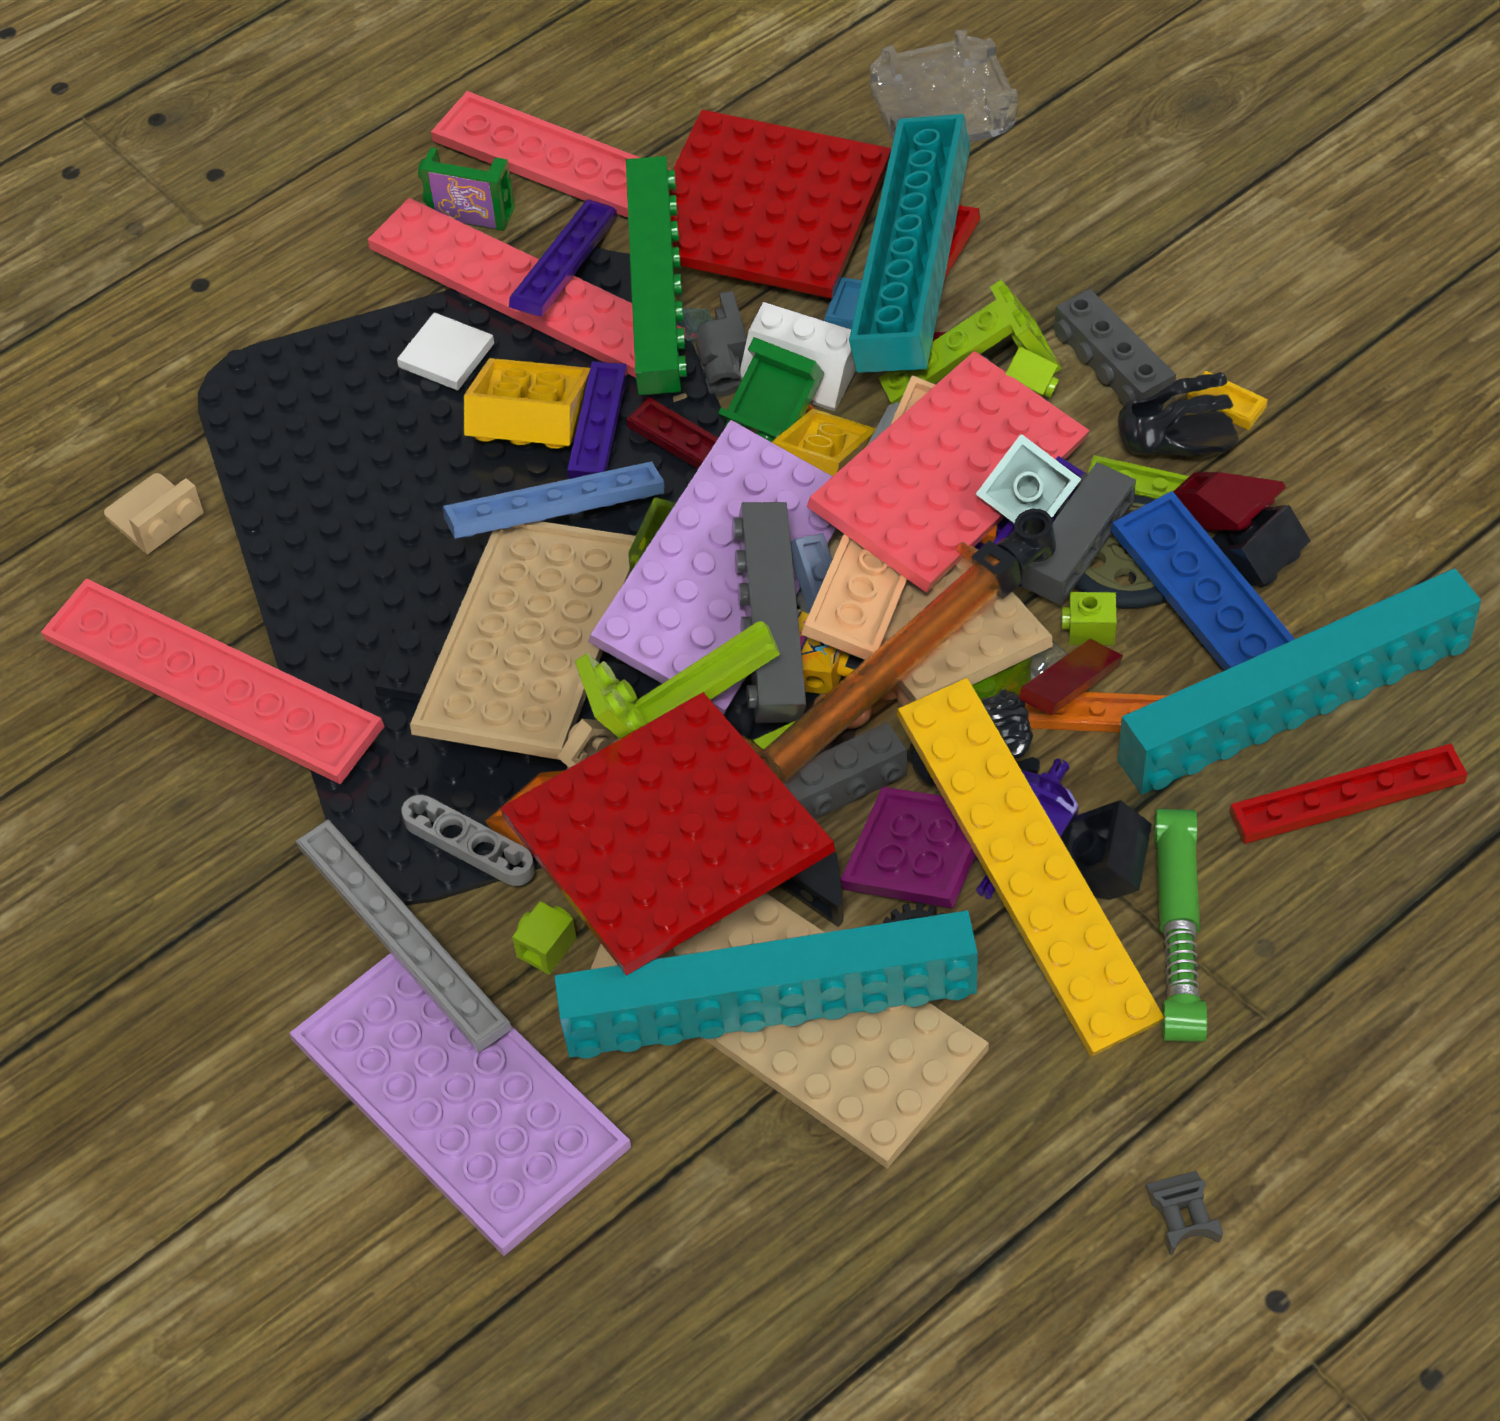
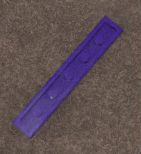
(563, 258)

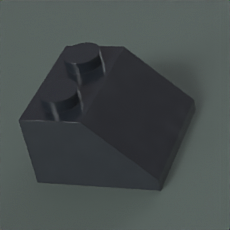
(1265, 545)
(1109, 848)

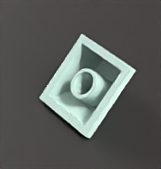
(1026, 481)

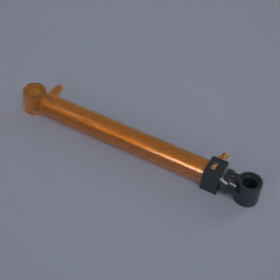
(993, 573)

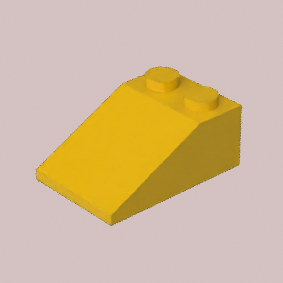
(825, 440)

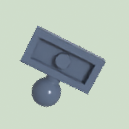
(811, 562)

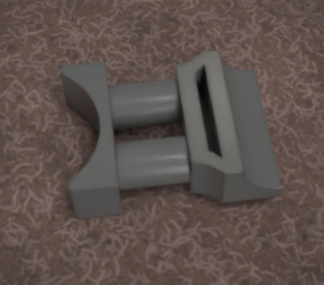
(1180, 1192)

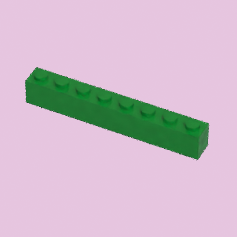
(653, 276)

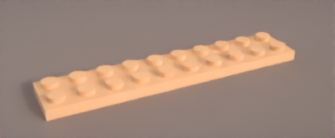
(859, 587)

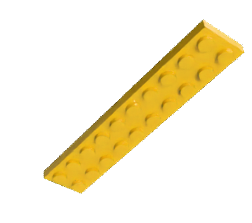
(1030, 867)

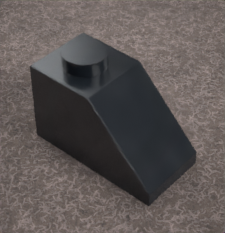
(819, 888)

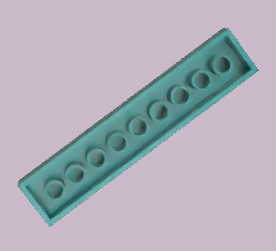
(910, 245)
(1297, 681)
(768, 984)

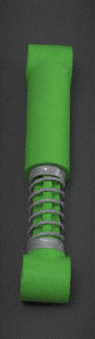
(1179, 922)

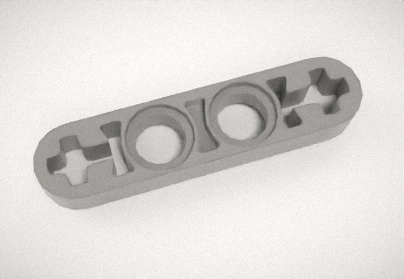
(464, 844)

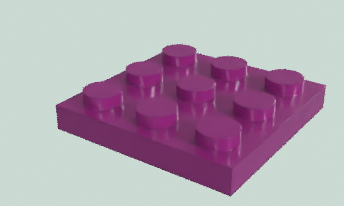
(910, 850)

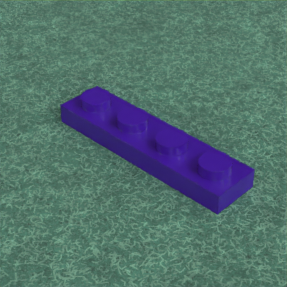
(597, 419)

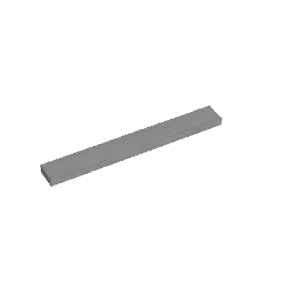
(404, 936)

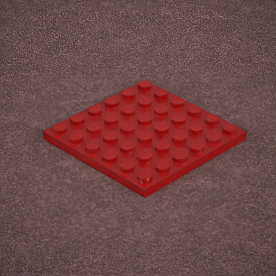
(773, 201)
(666, 832)

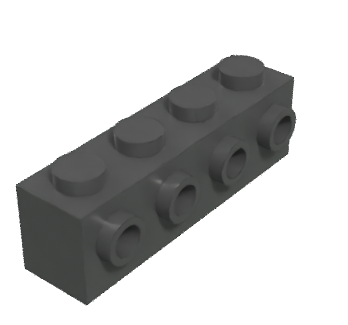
(1111, 348)
(1081, 531)
(850, 771)

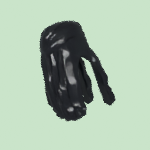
(1150, 431)
(1013, 725)

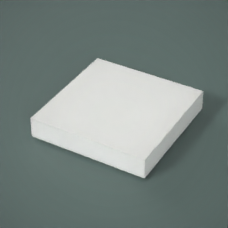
(445, 351)

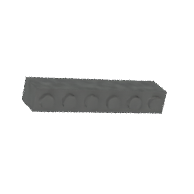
(770, 597)

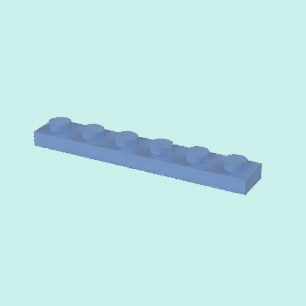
(553, 500)

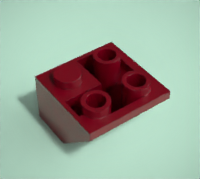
(1226, 499)

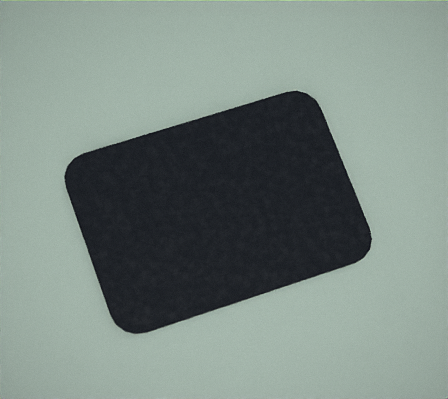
(339, 513)

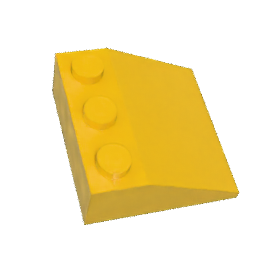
(525, 402)

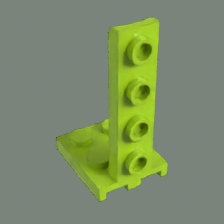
(975, 334)
(622, 712)

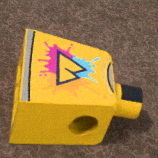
(823, 663)

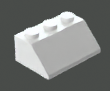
(810, 338)

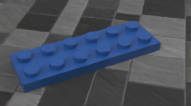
(1199, 581)

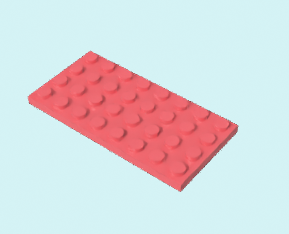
(918, 481)

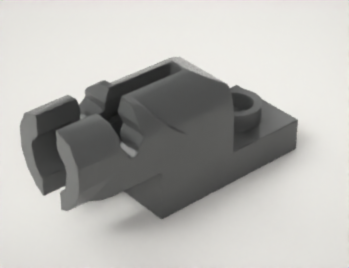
(722, 347)

